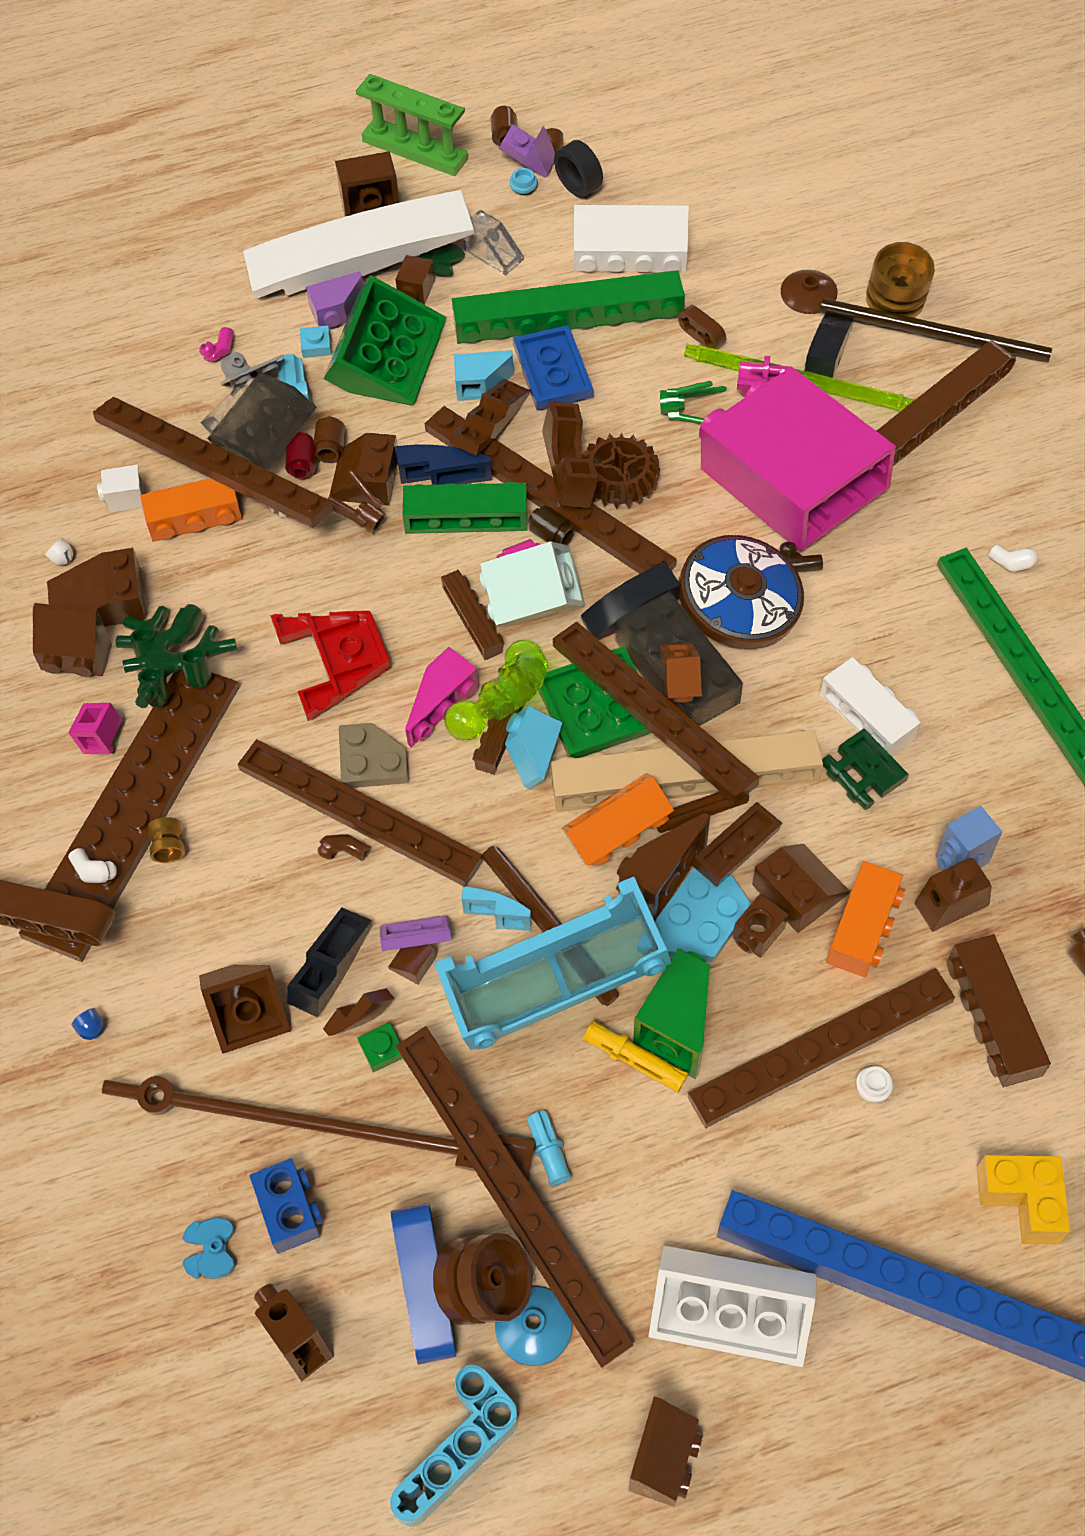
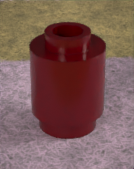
(301, 456)

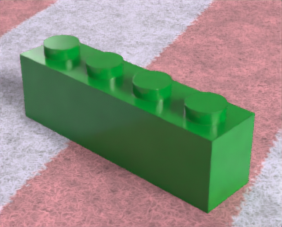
(464, 508)

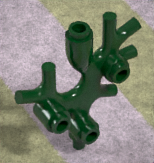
(154, 654)

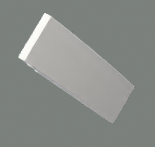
(357, 243)

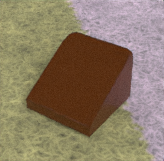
(413, 962)

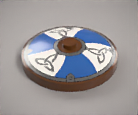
(741, 591)

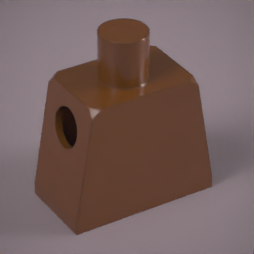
(960, 893)
(291, 1330)

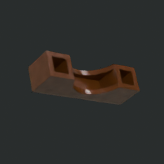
(573, 475)

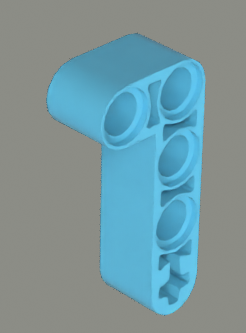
(448, 1452)

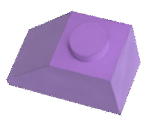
(334, 299)

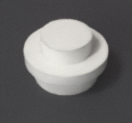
(874, 1084)

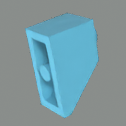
(531, 743)

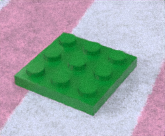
(587, 712)

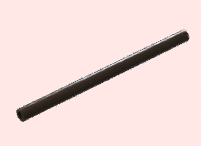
(933, 329)

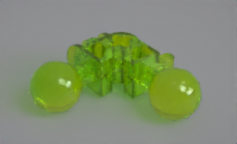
(514, 687)

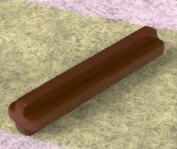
(709, 804)

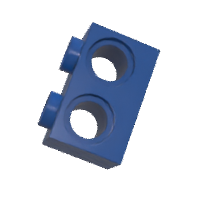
(280, 1207)

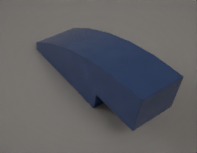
(441, 465)

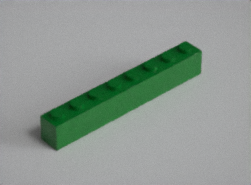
(571, 304)

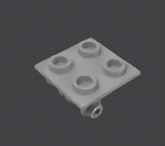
(237, 370)

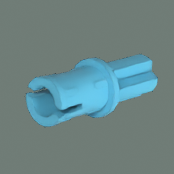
(548, 1148)

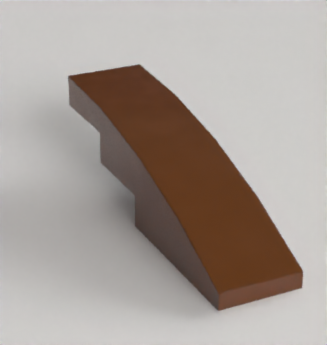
(489, 417)

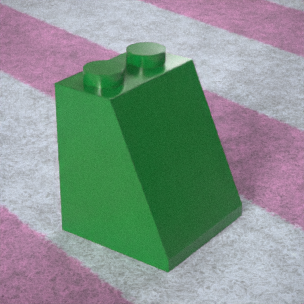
(675, 1013)

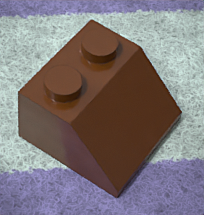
(374, 461)
(70, 640)
(798, 884)
(664, 1453)

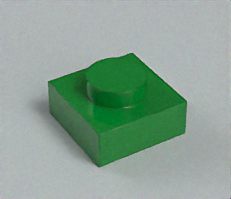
(380, 1047)

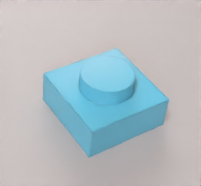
(315, 341)

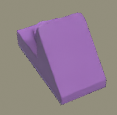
(532, 152)

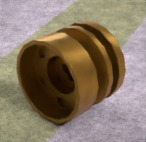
(900, 279)

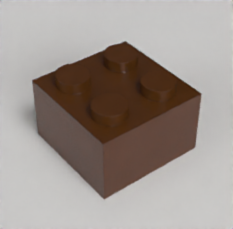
(367, 182)

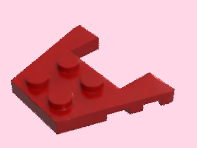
(348, 650)

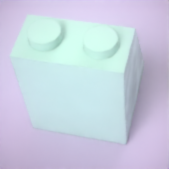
(531, 584)

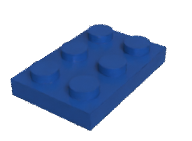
(552, 367)

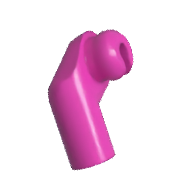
(221, 348)

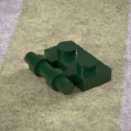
(871, 762)

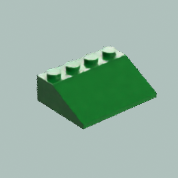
(385, 344)

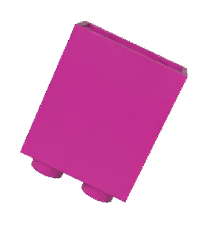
(795, 457)

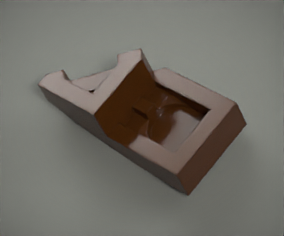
(365, 1010)

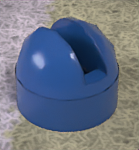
(88, 1024)

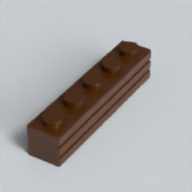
(472, 614)
(492, 744)

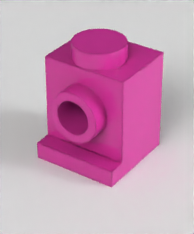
(95, 728)

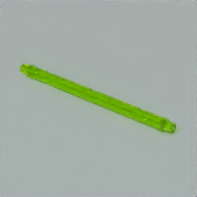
(827, 384)

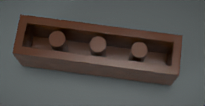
(998, 1011)

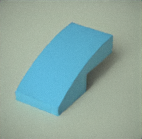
(507, 912)

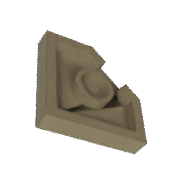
(370, 757)

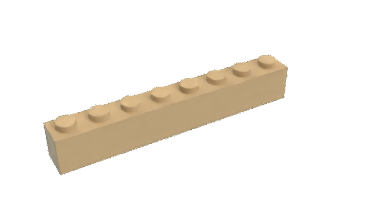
(774, 758)

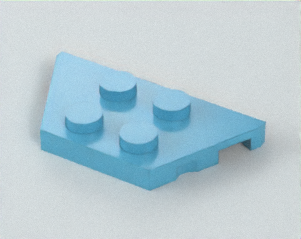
(701, 916)

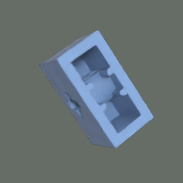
(969, 837)

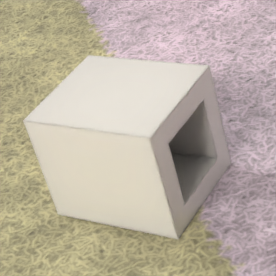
(121, 488)

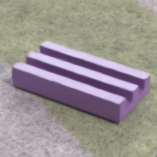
(415, 933)

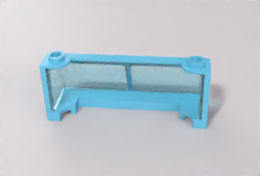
(554, 969)

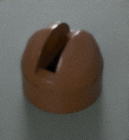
(556, 138)

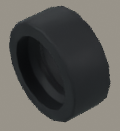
(578, 168)

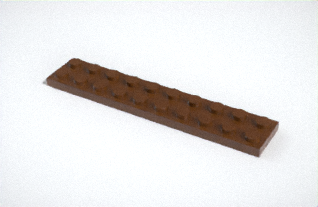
(139, 793)

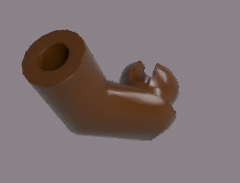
(345, 843)

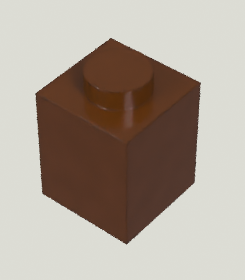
(416, 278)

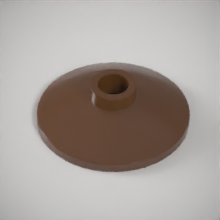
(806, 289)

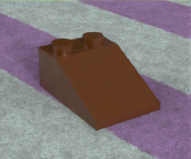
(103, 583)
(665, 862)

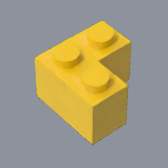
(1033, 1186)

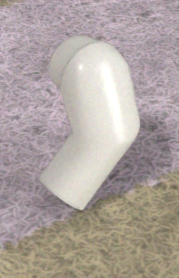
(1015, 560)
(89, 870)

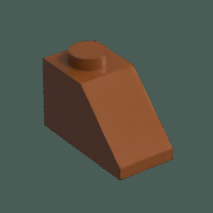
(681, 671)

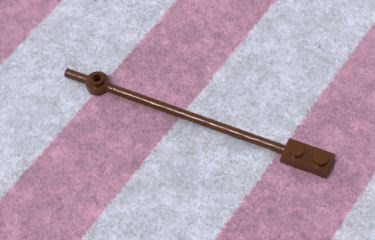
(520, 1149)

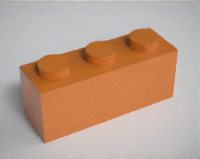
(189, 508)
(618, 820)
(866, 919)

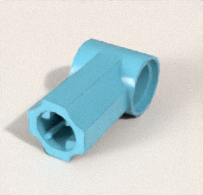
(292, 372)

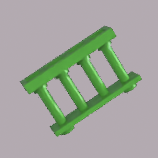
(405, 142)

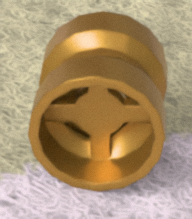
(166, 841)

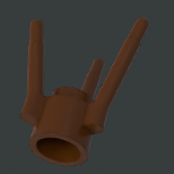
(367, 514)

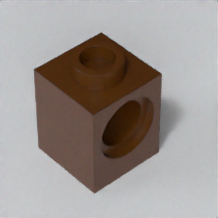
(761, 913)

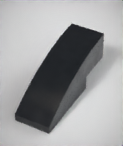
(828, 345)
(632, 594)
(327, 962)

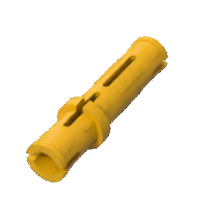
(624, 1050)

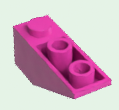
(443, 684)

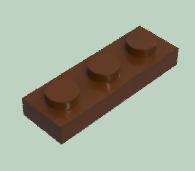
(736, 844)

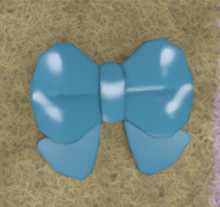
(214, 1261)

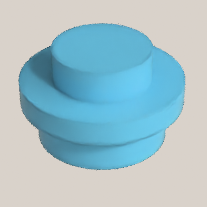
(523, 181)

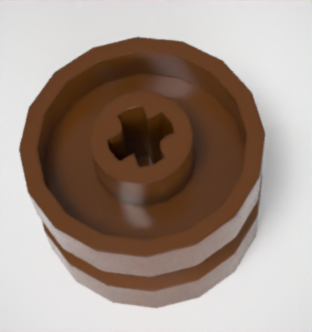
(482, 1279)

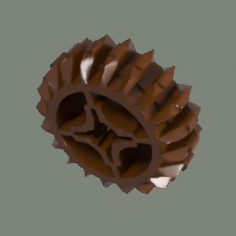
(624, 470)

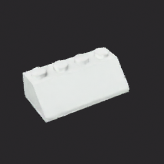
(630, 238)
(733, 1306)

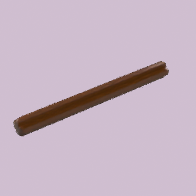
(529, 898)

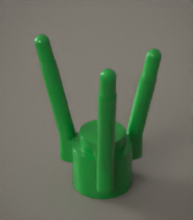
(673, 400)

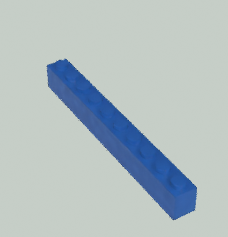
(905, 1284)

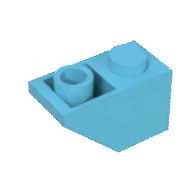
(481, 371)

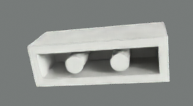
(870, 706)

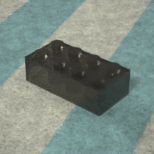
(665, 623)

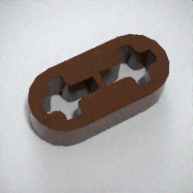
(701, 327)

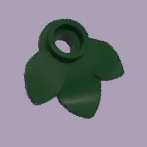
(443, 258)

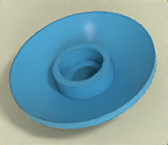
(541, 1344)

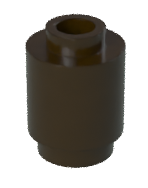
(551, 526)

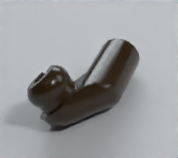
(800, 562)

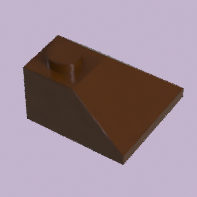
(243, 1005)

